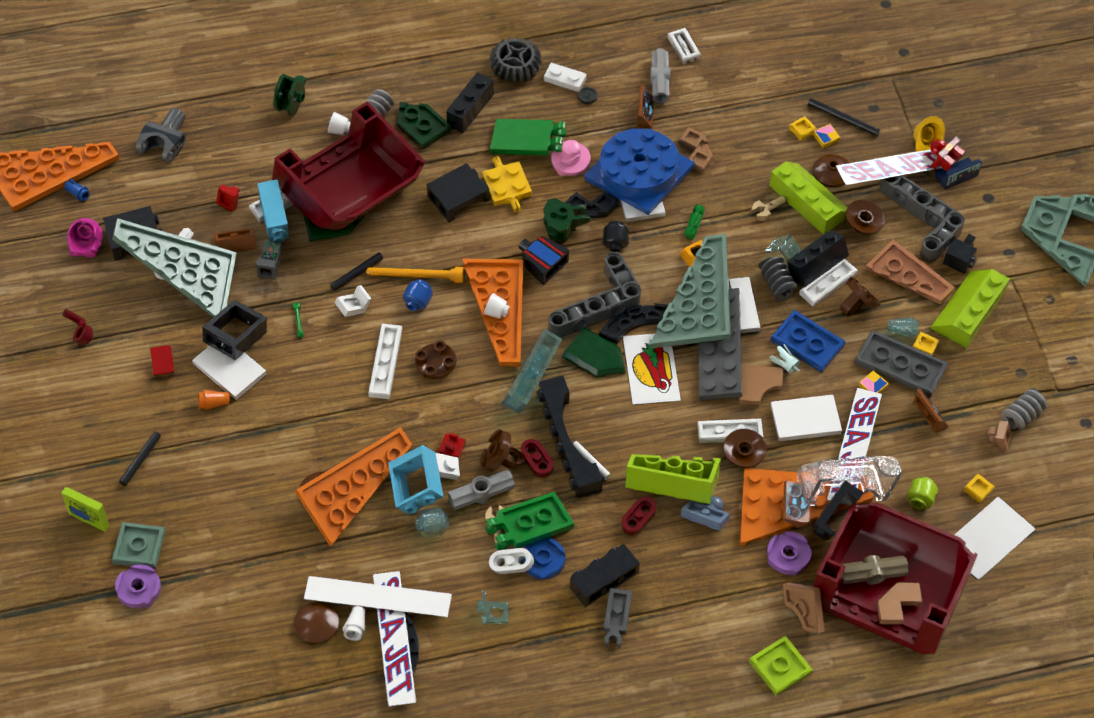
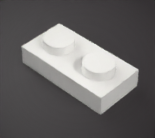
(565, 77)

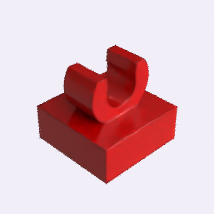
(228, 197)
(452, 445)

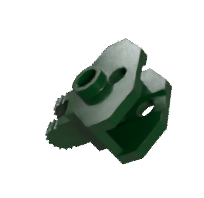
(289, 93)
(562, 219)

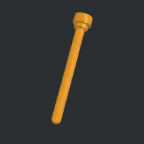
(455, 275)

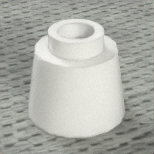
(338, 124)
(496, 307)

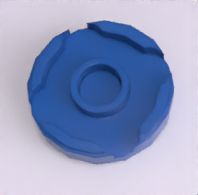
(548, 558)

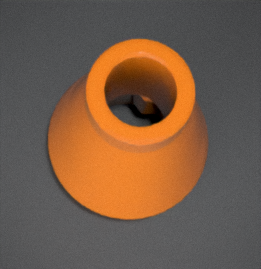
(212, 399)

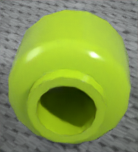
(922, 493)

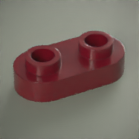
(538, 459)
(637, 516)

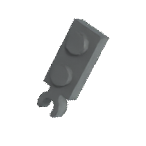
(617, 615)

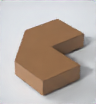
(698, 144)
(899, 595)

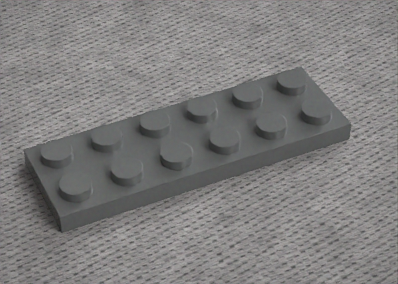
(722, 359)

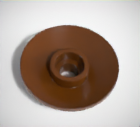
(826, 171)
(865, 217)
(744, 440)

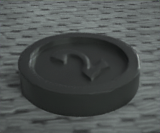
(587, 95)

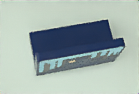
(959, 172)

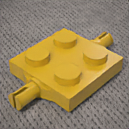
(507, 184)

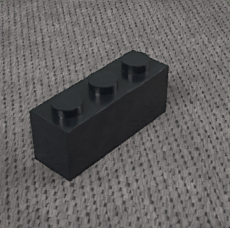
(470, 102)
(818, 258)
(604, 574)

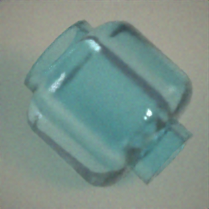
(432, 522)

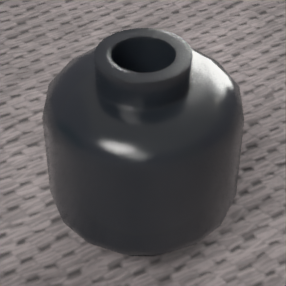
(615, 236)

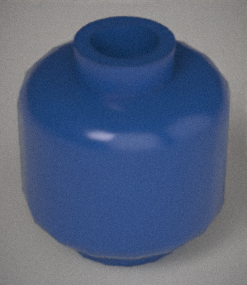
(417, 295)

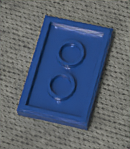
(808, 341)

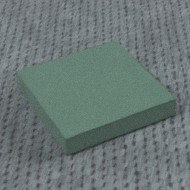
(138, 545)

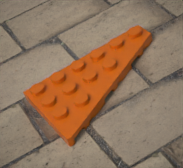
(36, 174)
(764, 503)

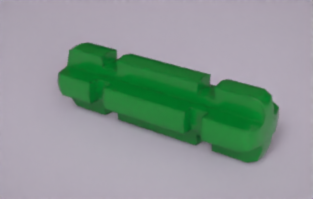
(694, 221)

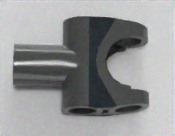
(163, 135)

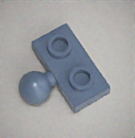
(706, 514)

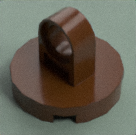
(857, 298)
(498, 452)

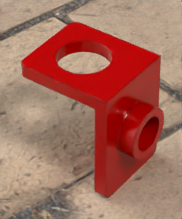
(162, 360)

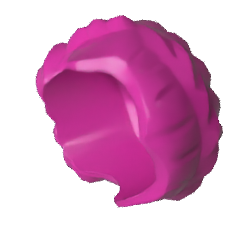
(84, 240)

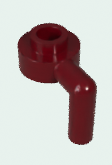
(83, 333)

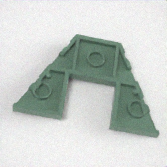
(1047, 223)

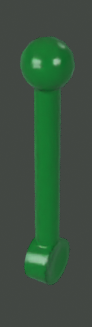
(296, 307)

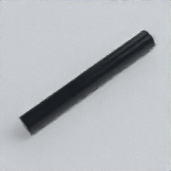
(356, 271)
(139, 458)

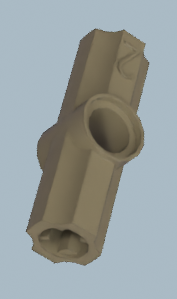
(874, 569)

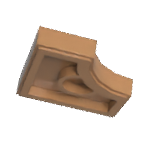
(758, 382)
(806, 604)

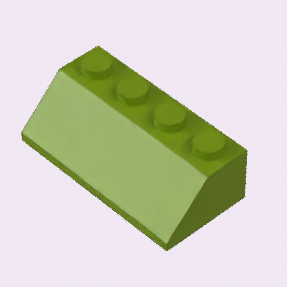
(808, 196)
(971, 306)

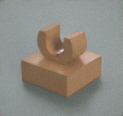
(1000, 435)

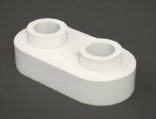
(512, 560)

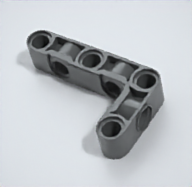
(930, 209)
(600, 306)

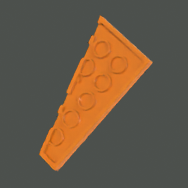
(505, 280)
(344, 489)

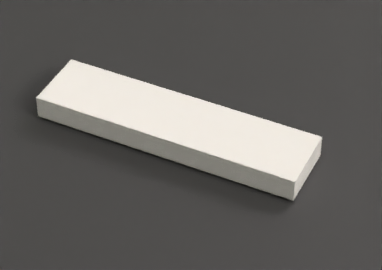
(385, 361)

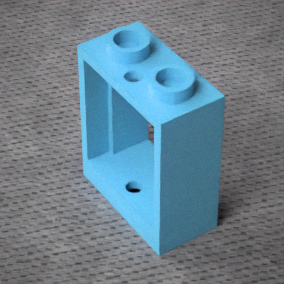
(273, 211)
(407, 464)

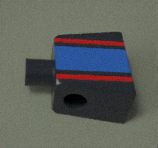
(543, 258)

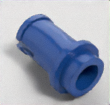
(80, 192)

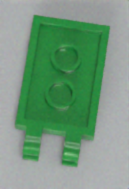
(527, 137)
(529, 521)

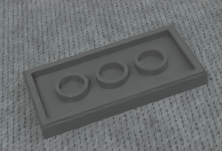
(901, 363)

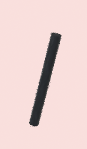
(844, 117)

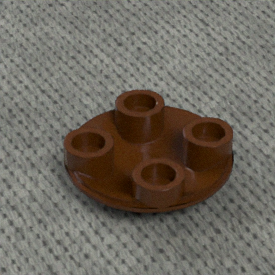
(435, 360)
(316, 623)

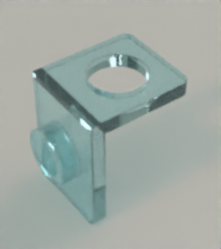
(787, 246)
(486, 607)

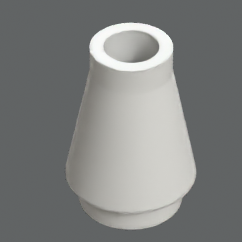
(355, 624)

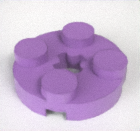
(789, 565)
(138, 598)

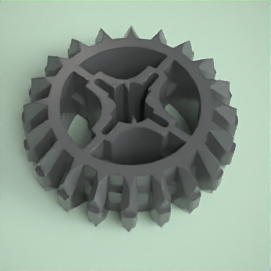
(516, 55)

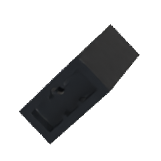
(228, 344)

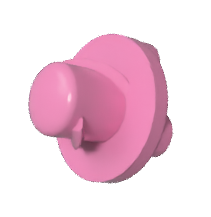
(572, 160)

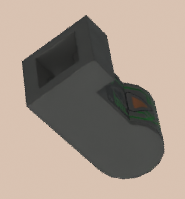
(269, 259)

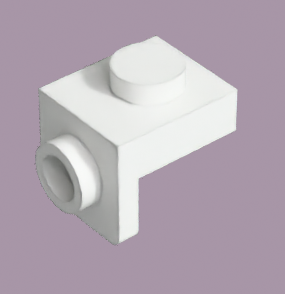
(354, 303)
(448, 466)

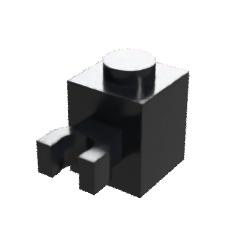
(961, 254)

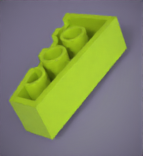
(674, 477)

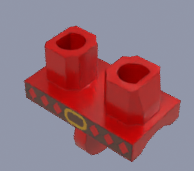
(946, 154)

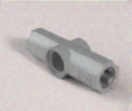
(660, 76)
(469, 493)

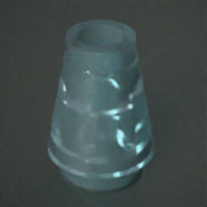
(904, 326)

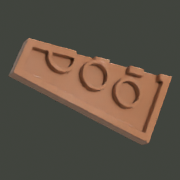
(909, 272)

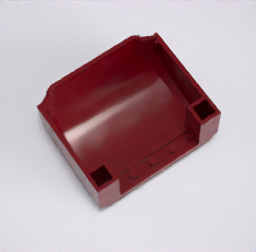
(350, 173)
(934, 561)

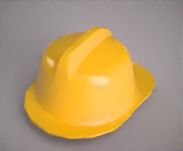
(927, 132)

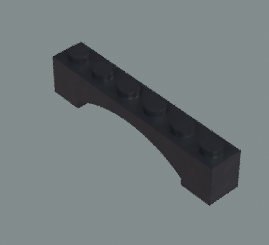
(584, 475)

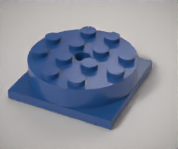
(639, 168)

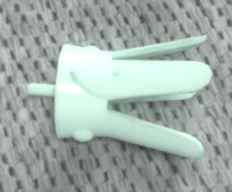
(790, 363)

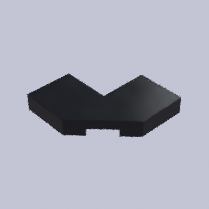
(598, 208)

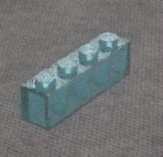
(531, 371)

